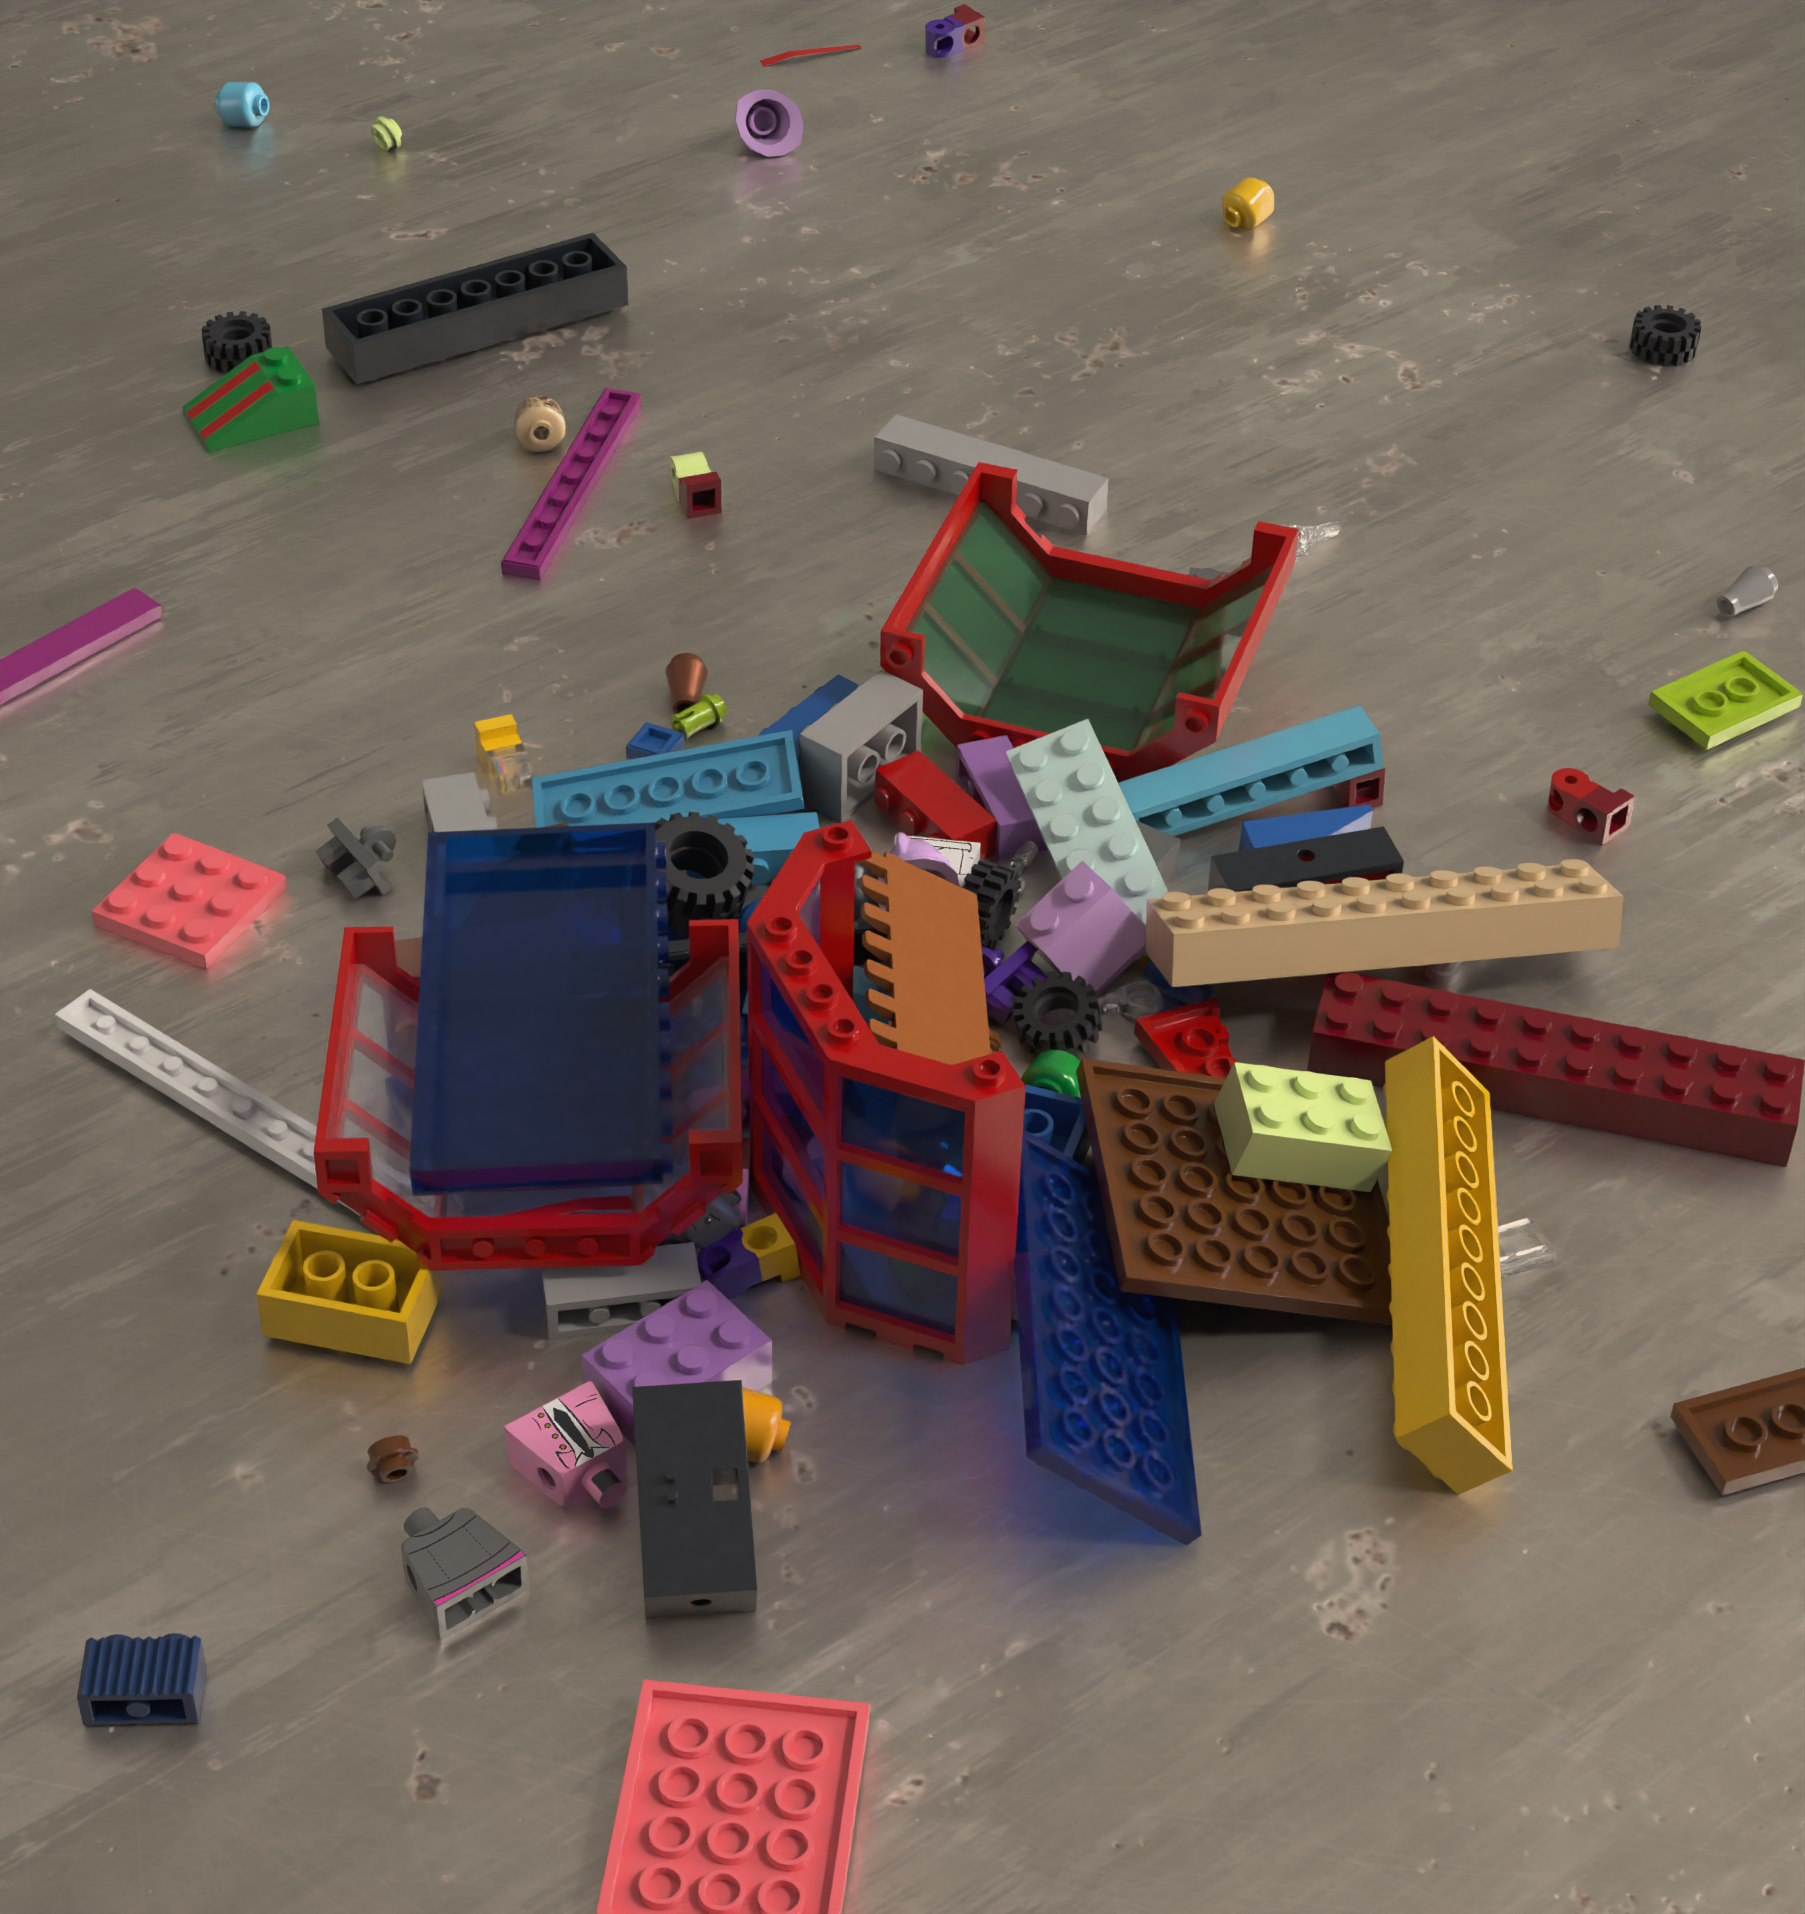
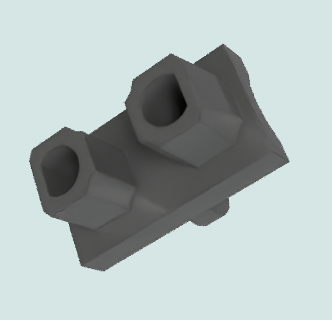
(373, 846)

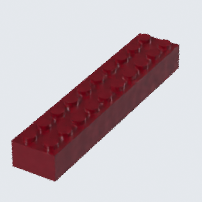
(1570, 1066)

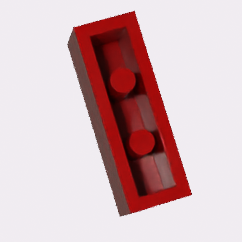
(932, 804)

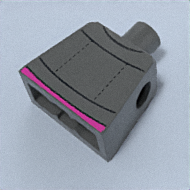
(460, 1568)

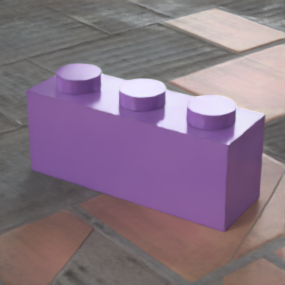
(990, 781)

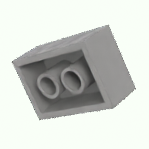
(855, 738)

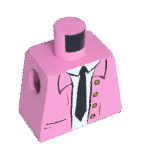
(570, 1448)

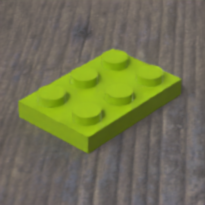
(1725, 699)

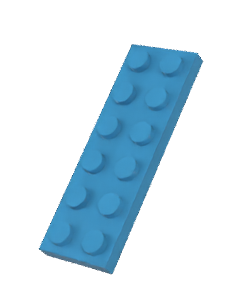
(717, 780)

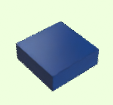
(654, 740)

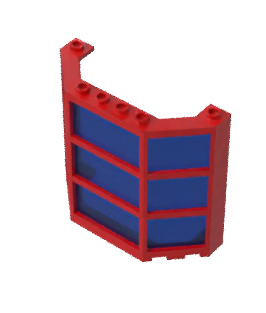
(870, 1155)

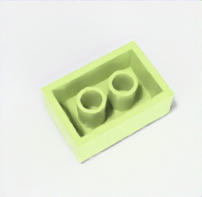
(1302, 1127)

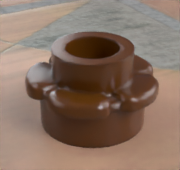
(392, 1458)

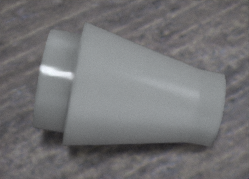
(1749, 590)

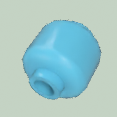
(242, 104)

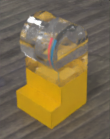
(503, 754)

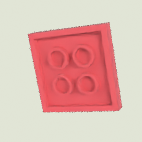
(189, 900)

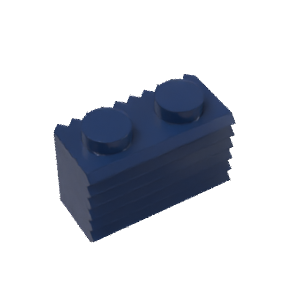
(142, 1680)

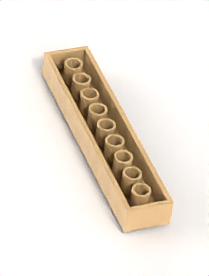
(1381, 923)

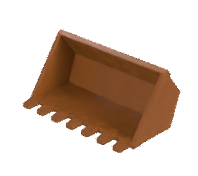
(931, 962)

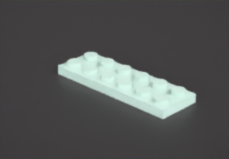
(1086, 813)

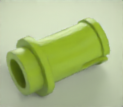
(707, 711)

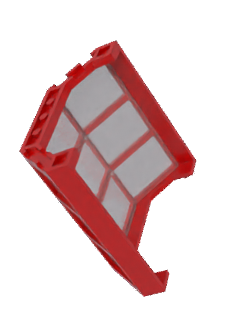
(369, 1109)

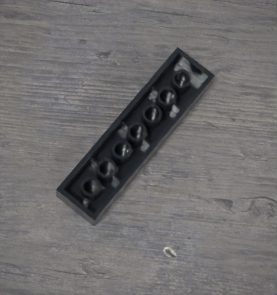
(474, 307)

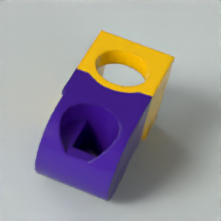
(750, 1257)

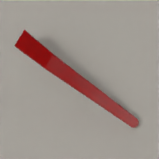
(774, 59)
(580, 1204)

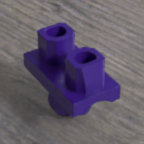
(1013, 972)

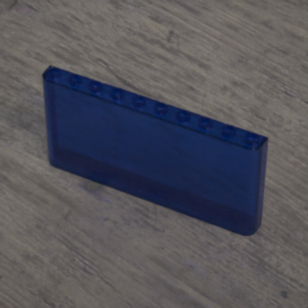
(543, 1012)

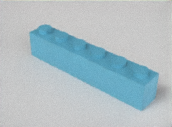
(1256, 773)

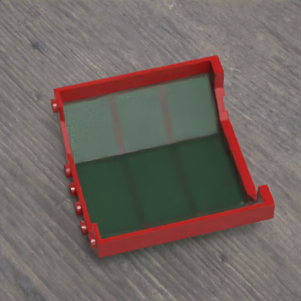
(1050, 636)

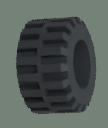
(717, 855)

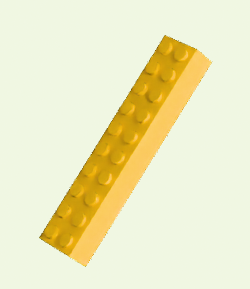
(1445, 1270)

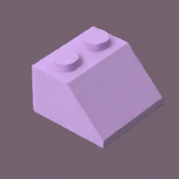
(1084, 929)

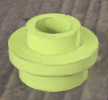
(386, 133)

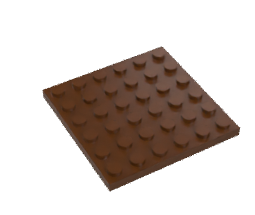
(1215, 1236)

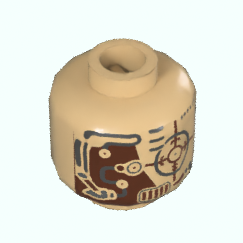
(539, 424)

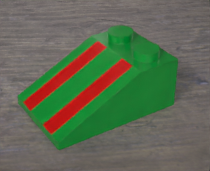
(255, 401)

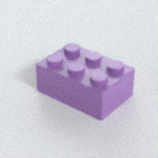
(680, 1343)

